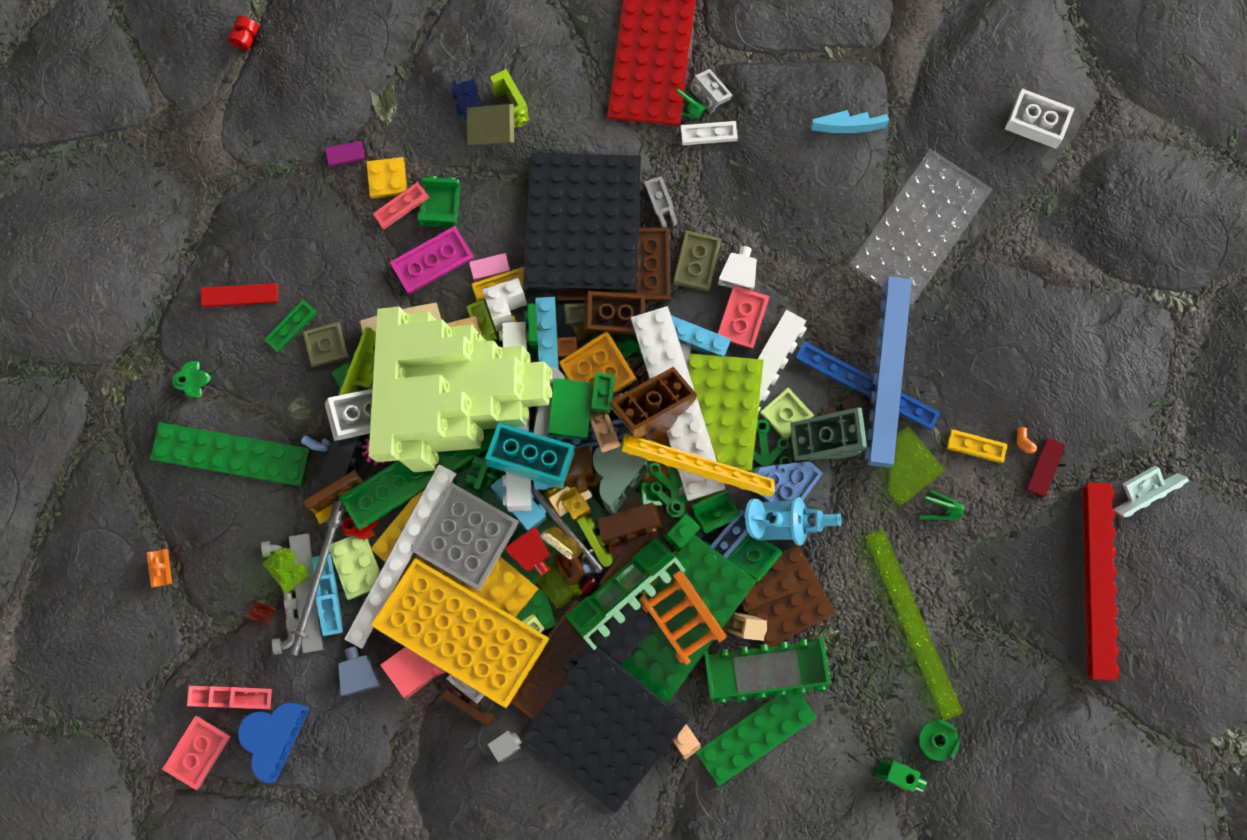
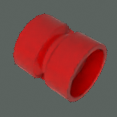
(242, 34)

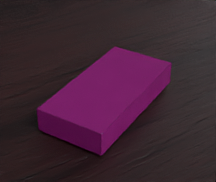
(345, 153)

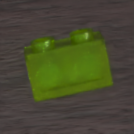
(286, 569)
(557, 587)

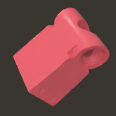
(410, 671)

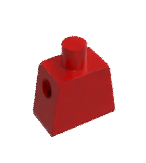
(530, 552)

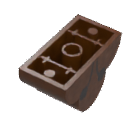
(654, 405)

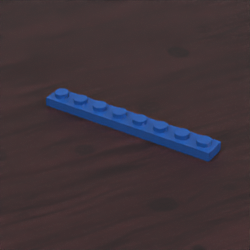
(863, 383)

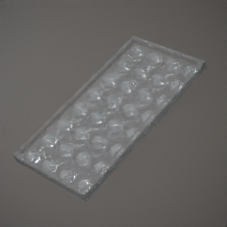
(921, 224)

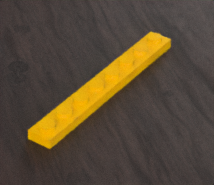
(698, 465)

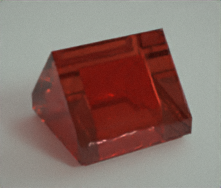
(262, 613)

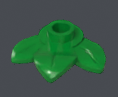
(194, 379)

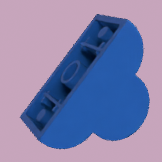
(271, 738)

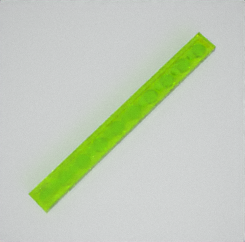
(914, 625)

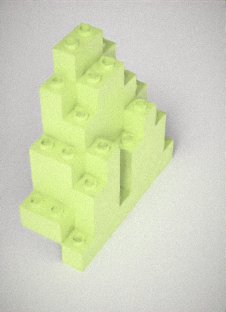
(444, 387)

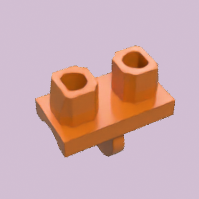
(159, 568)

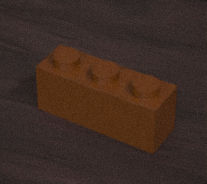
(630, 524)

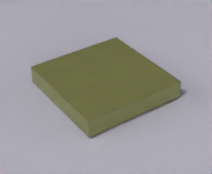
(325, 345)

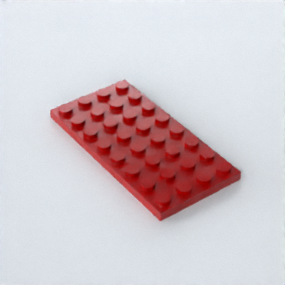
(651, 61)

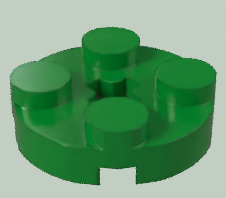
(927, 743)

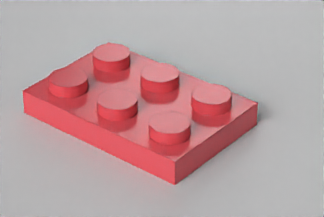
(743, 317)
(196, 752)

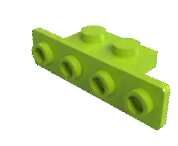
(362, 366)

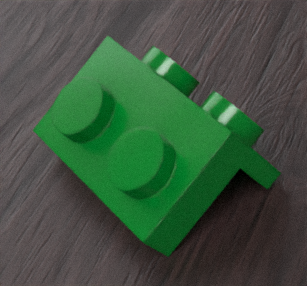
(715, 511)

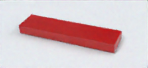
(239, 295)

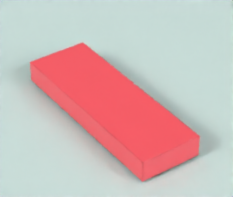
(400, 205)

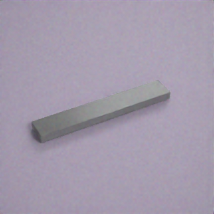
(302, 549)

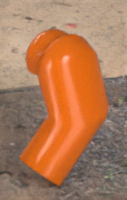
(1023, 442)

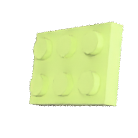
(355, 565)

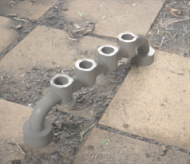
(289, 605)

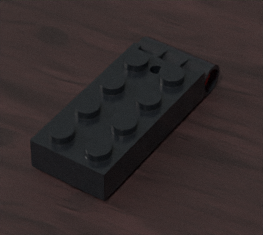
(622, 638)

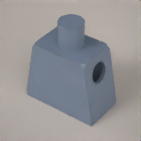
(356, 673)

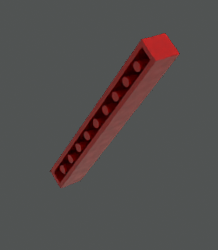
(1099, 582)

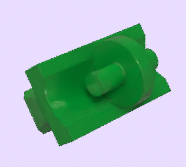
(478, 481)

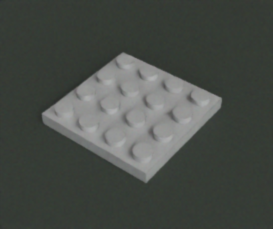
(465, 536)

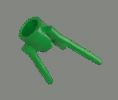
(695, 108)
(953, 508)

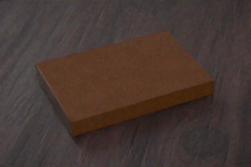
(332, 493)

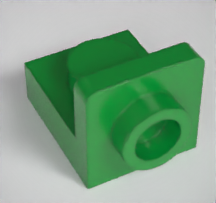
(645, 496)

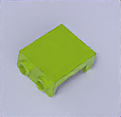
(503, 84)

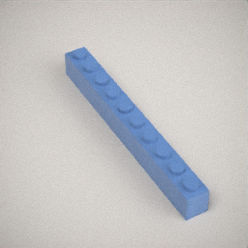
(889, 372)

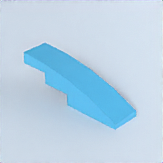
(843, 123)
(328, 599)

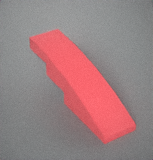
(229, 697)

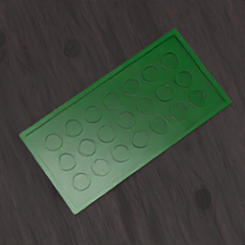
(722, 590)

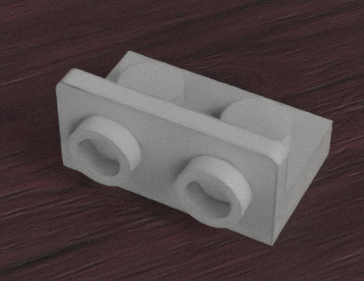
(709, 90)

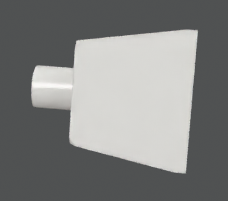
(739, 270)

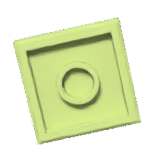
(783, 411)

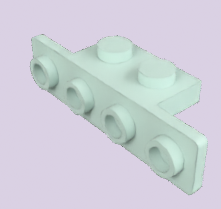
(1146, 489)

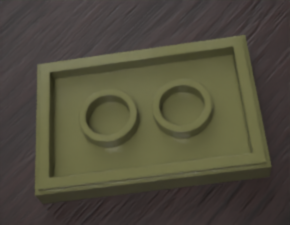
(490, 124)
(697, 261)

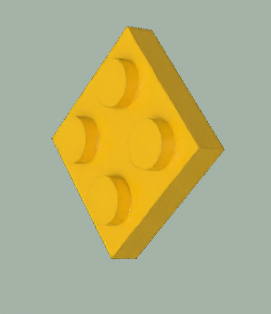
(386, 177)

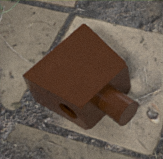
(581, 469)

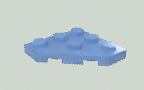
(790, 479)

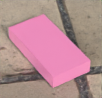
(489, 266)

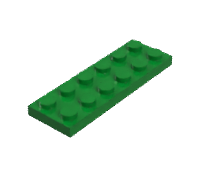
(755, 736)

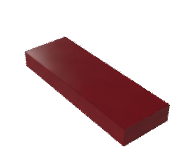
(1045, 467)

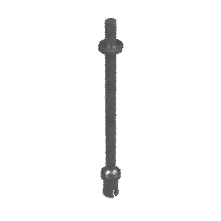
(333, 522)
(586, 554)

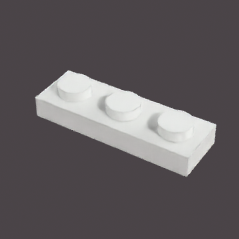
(709, 133)

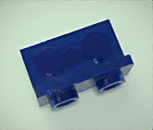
(466, 95)

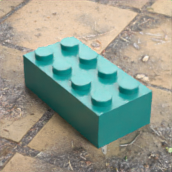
(530, 455)

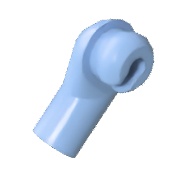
(314, 445)

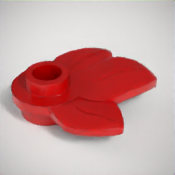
(365, 533)

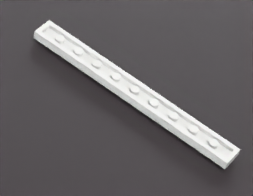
(400, 556)

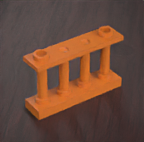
(703, 615)

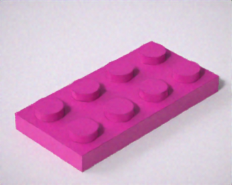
(431, 260)

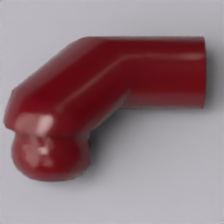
(588, 586)

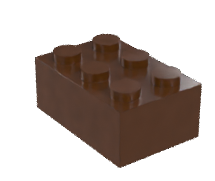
(611, 312)

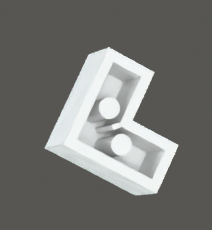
(502, 299)

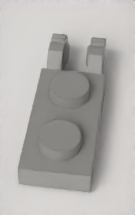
(660, 200)

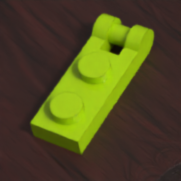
(588, 527)

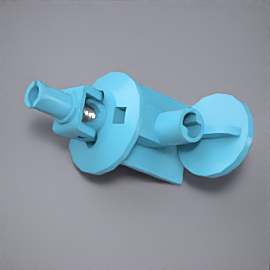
(785, 520)

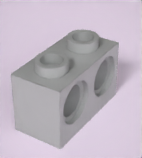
(505, 745)

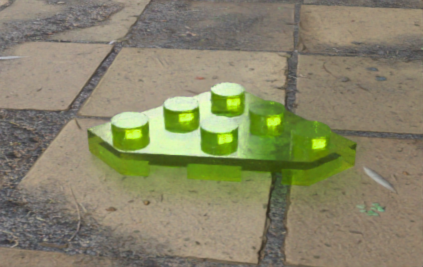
(912, 467)

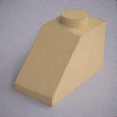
(746, 626)

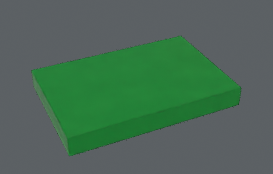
(570, 408)

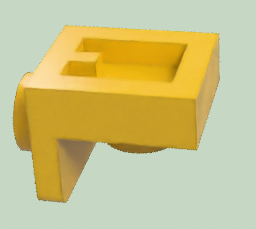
(577, 507)

